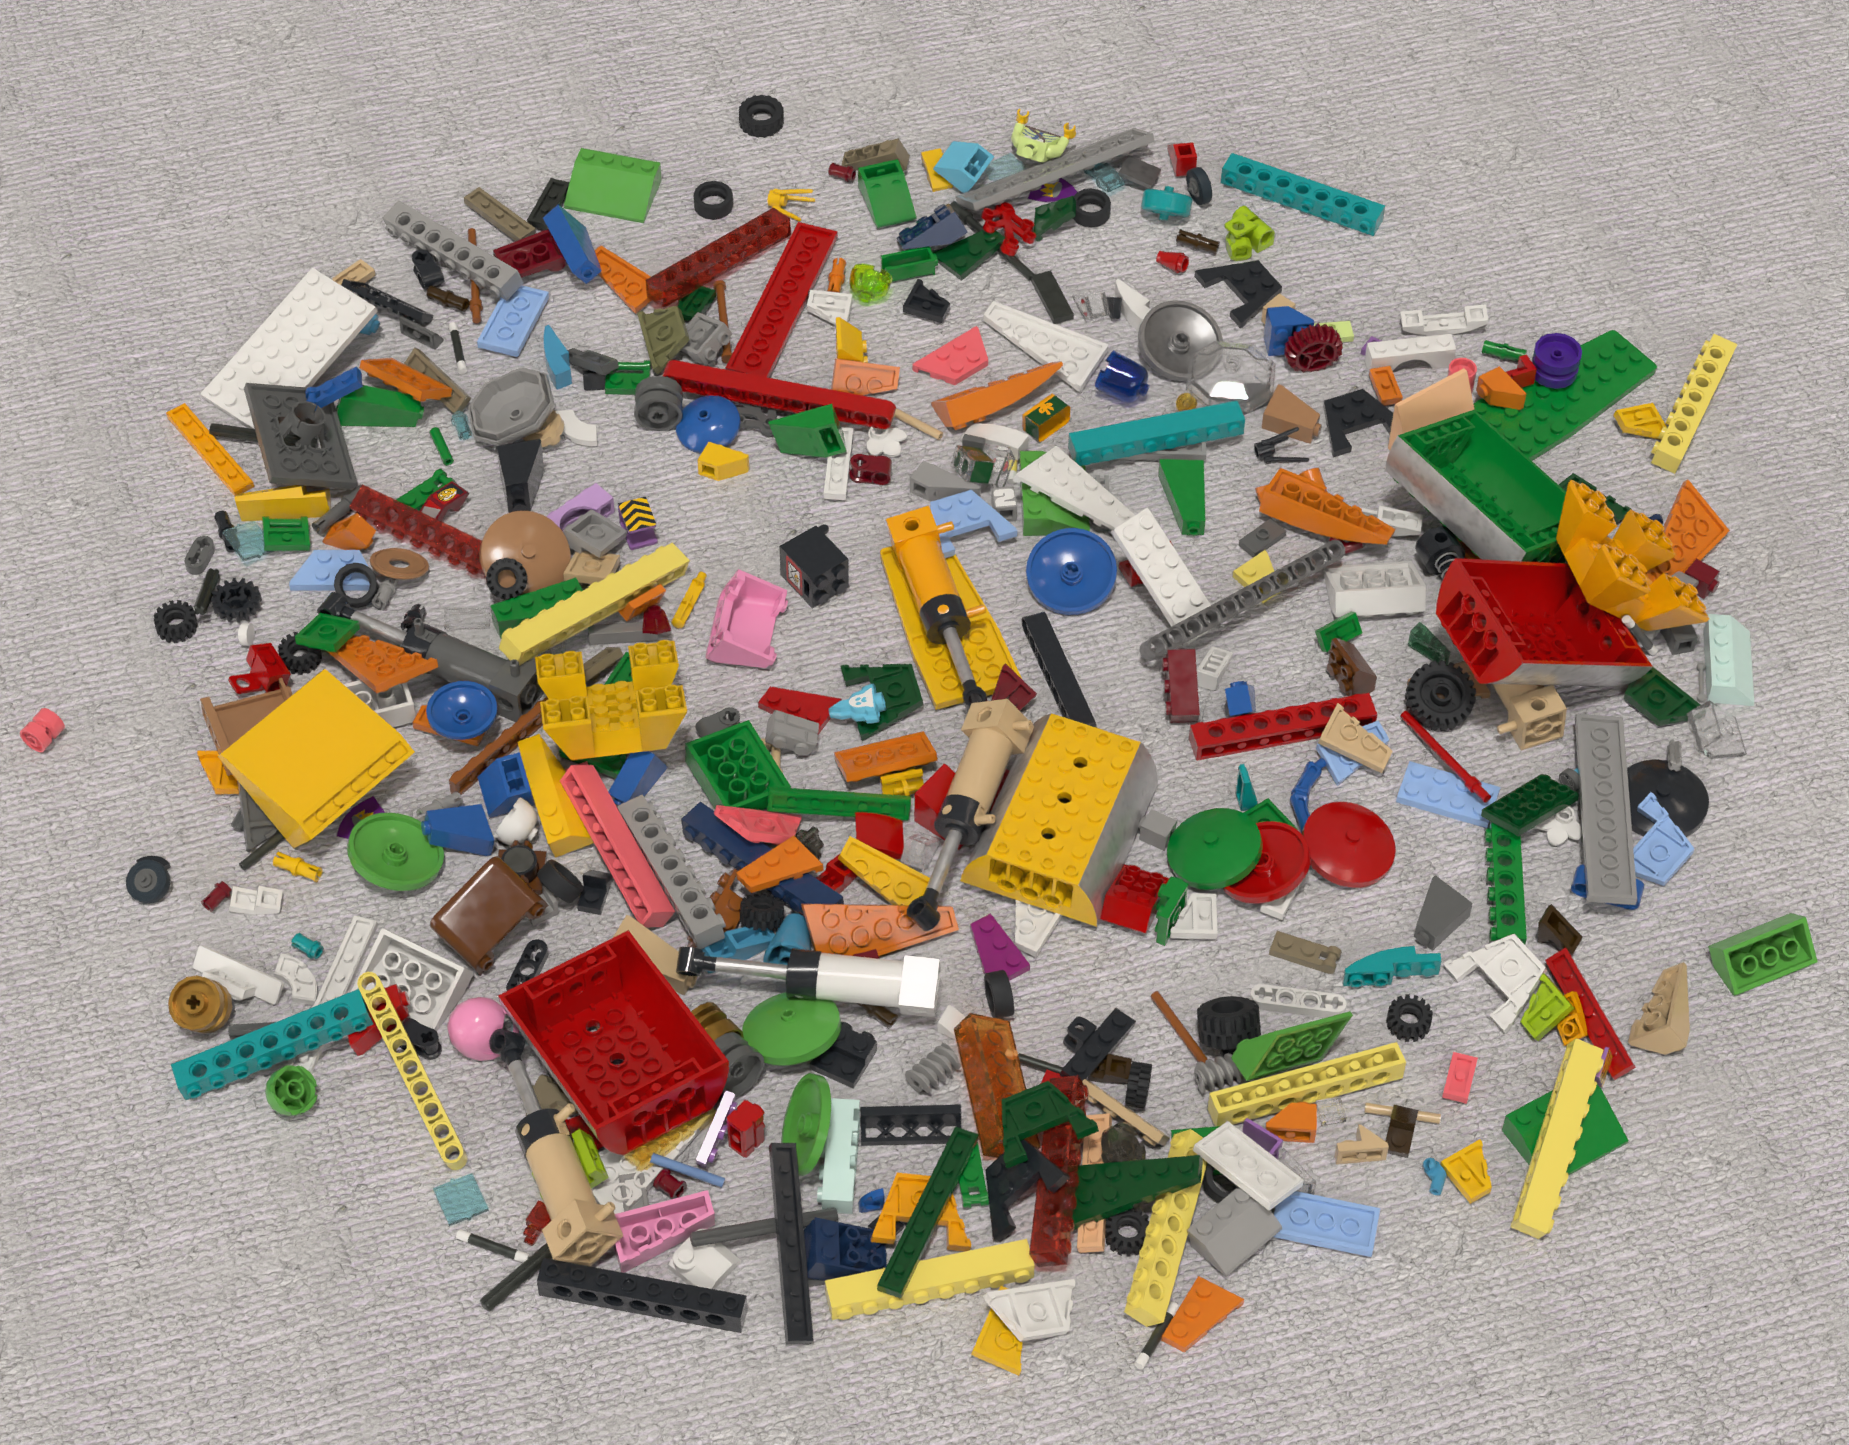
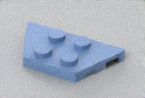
(321, 568)

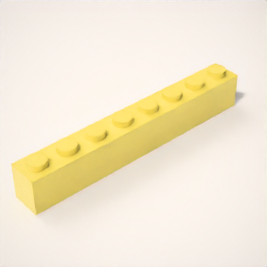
(1557, 1139)
(933, 1279)

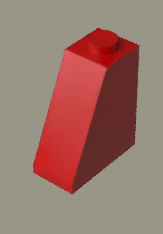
(365, 1039)

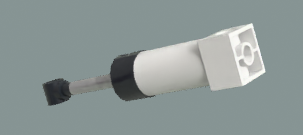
(836, 977)

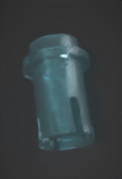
(459, 420)

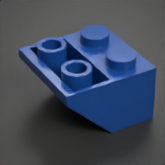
(1281, 324)
(504, 784)

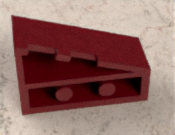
(1181, 686)

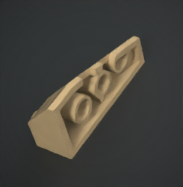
(1666, 1017)

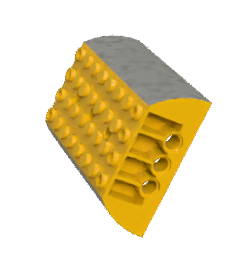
(1108, 793)

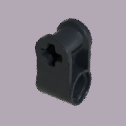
(426, 269)
(423, 1039)

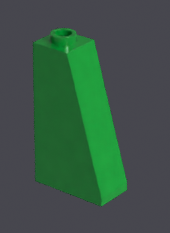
(378, 408)
(1185, 493)

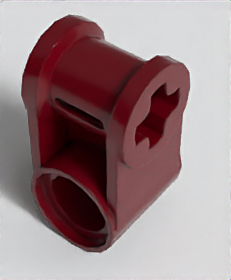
(872, 469)

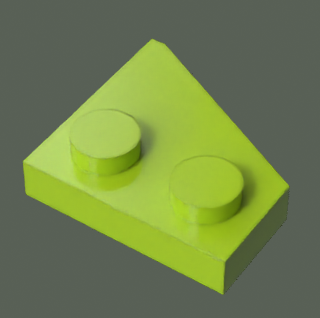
(1545, 1009)

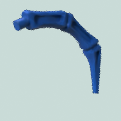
(1301, 791)

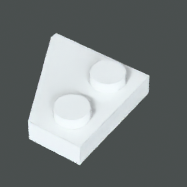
(829, 305)
(1198, 918)

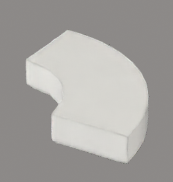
(576, 430)
(298, 978)

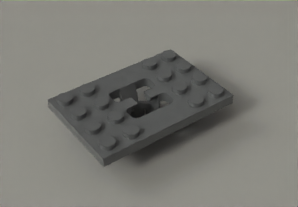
(300, 464)

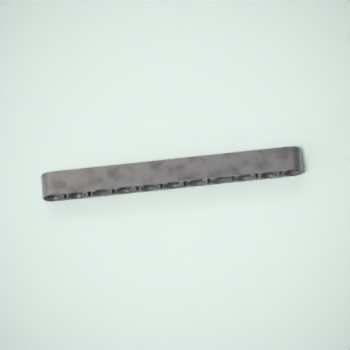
(1235, 604)

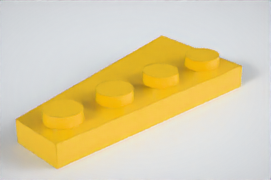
(884, 874)

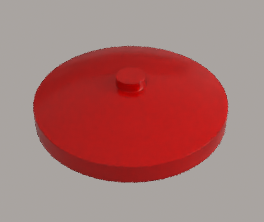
(1349, 844)
(1280, 868)

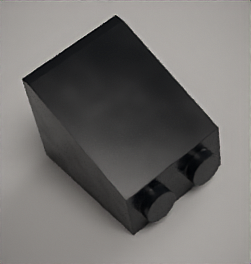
(520, 473)

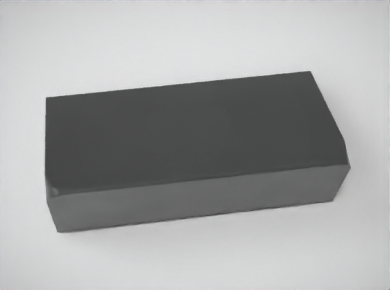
(419, 333)

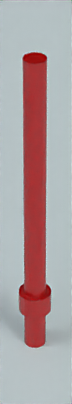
(1471, 782)

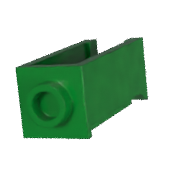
(909, 263)

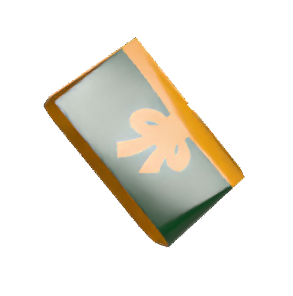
(1046, 417)

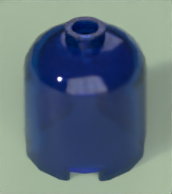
(1123, 378)

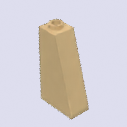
(660, 953)

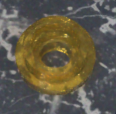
(1186, 402)

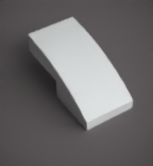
(249, 901)

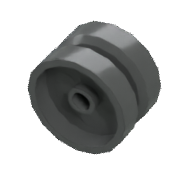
(658, 403)
(744, 1063)

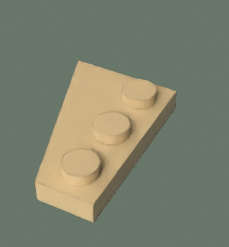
(1353, 741)

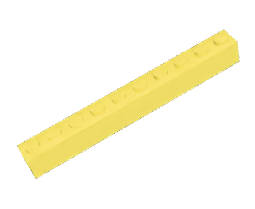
(592, 604)

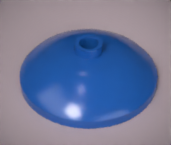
(718, 426)
(458, 702)

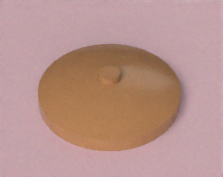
(532, 542)

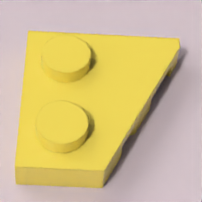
(1254, 570)

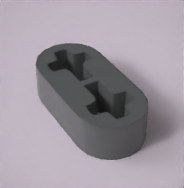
(196, 554)

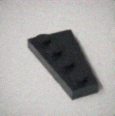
(386, 300)

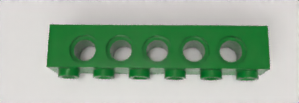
(1506, 884)

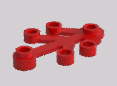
(1007, 213)

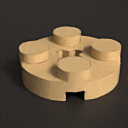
(551, 433)

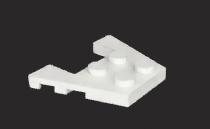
(1510, 968)

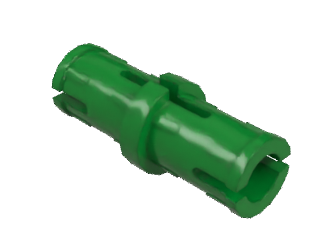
(1502, 350)

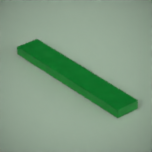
(836, 802)

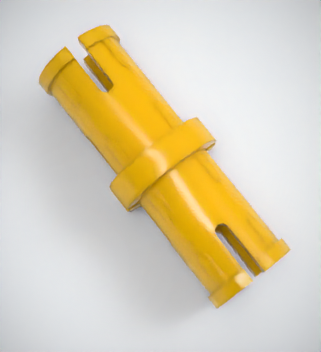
(297, 866)

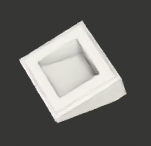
(949, 1020)

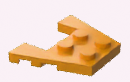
(900, 1205)

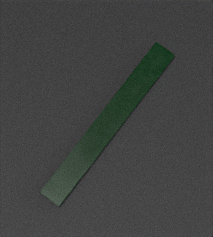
(927, 1212)

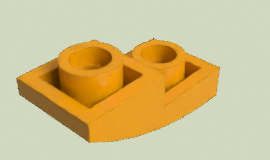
(1574, 1023)

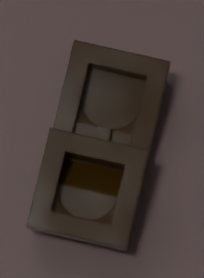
(1113, 1070)

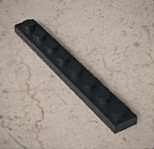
(791, 1243)

